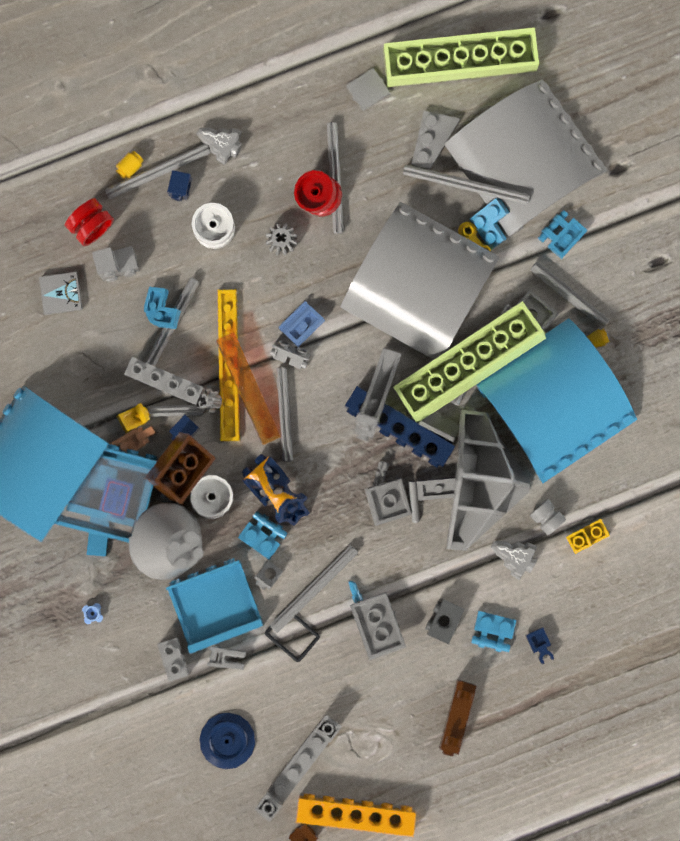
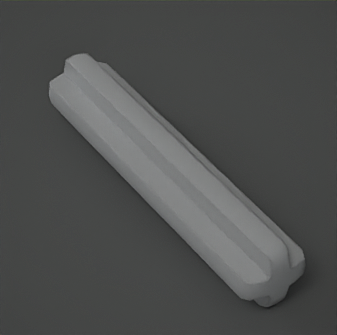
(175, 410)

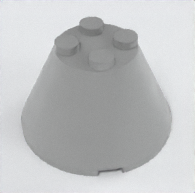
(166, 541)

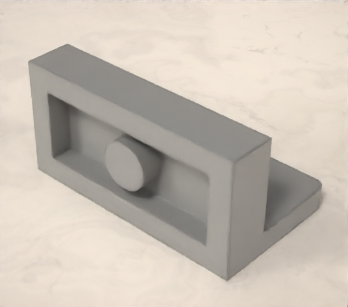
(440, 426)

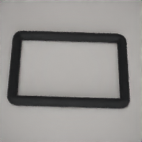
(286, 650)

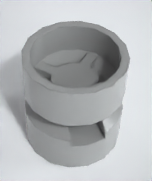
(547, 517)

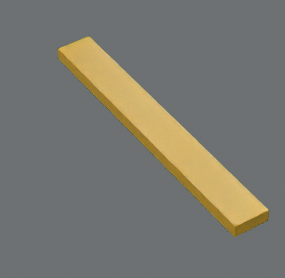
(227, 389)

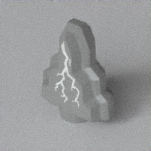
(221, 142)
(516, 556)

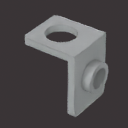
(264, 582)

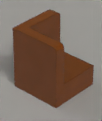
(303, 833)

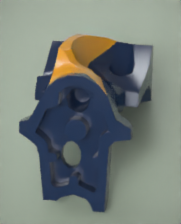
(263, 479)

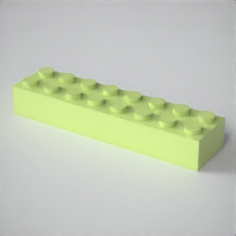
(461, 57)
(470, 362)

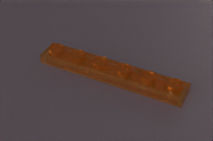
(248, 388)

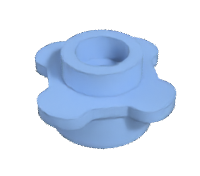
(87, 613)

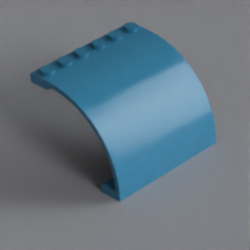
(559, 400)
(41, 461)

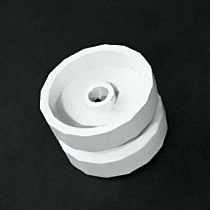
(209, 215)
(211, 508)

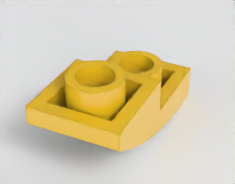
(588, 536)

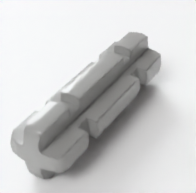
(380, 474)

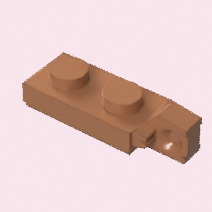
(135, 439)

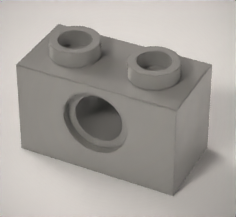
(173, 659)

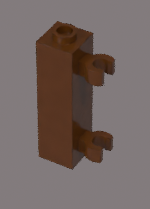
(457, 717)

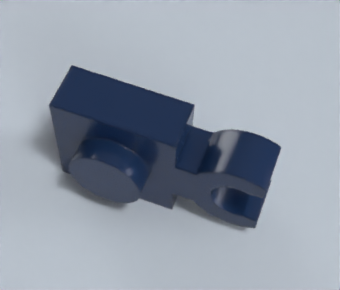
(538, 643)

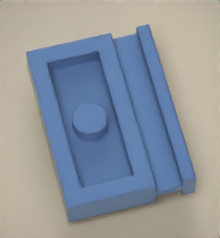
(301, 323)

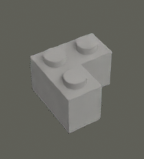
(115, 263)

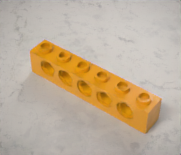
(364, 823)

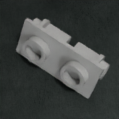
(284, 350)

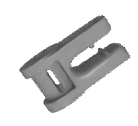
(223, 652)

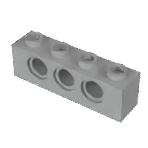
(163, 380)

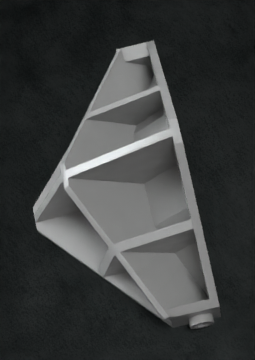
(485, 480)

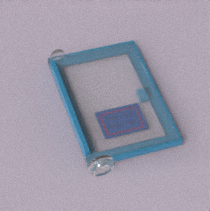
(109, 499)

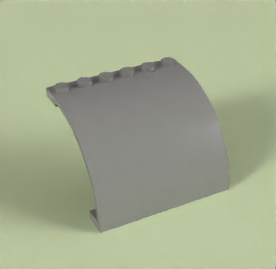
(527, 148)
(419, 281)

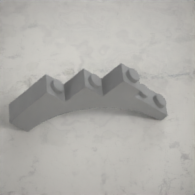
(377, 394)

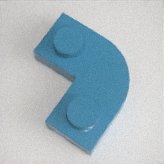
(156, 310)

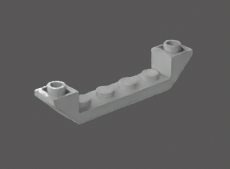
(297, 767)

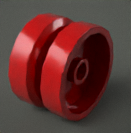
(318, 193)
(89, 222)

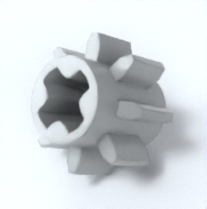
(210, 401)

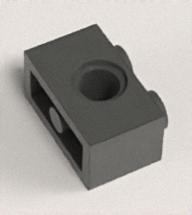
(444, 633)

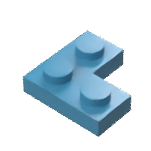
(487, 220)

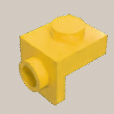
(133, 418)

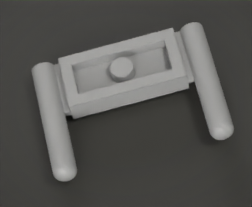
(429, 490)

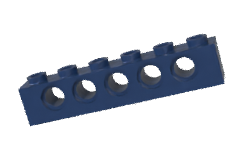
(436, 459)

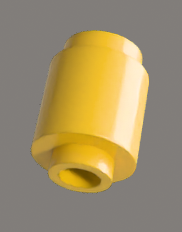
(129, 164)

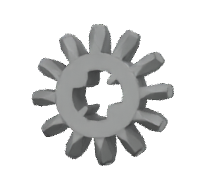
(273, 239)

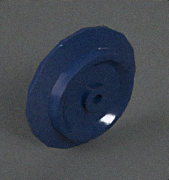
(240, 737)

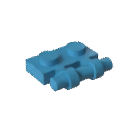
(567, 238)
(258, 539)
(493, 625)

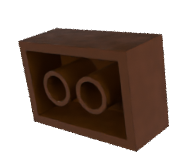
(180, 468)

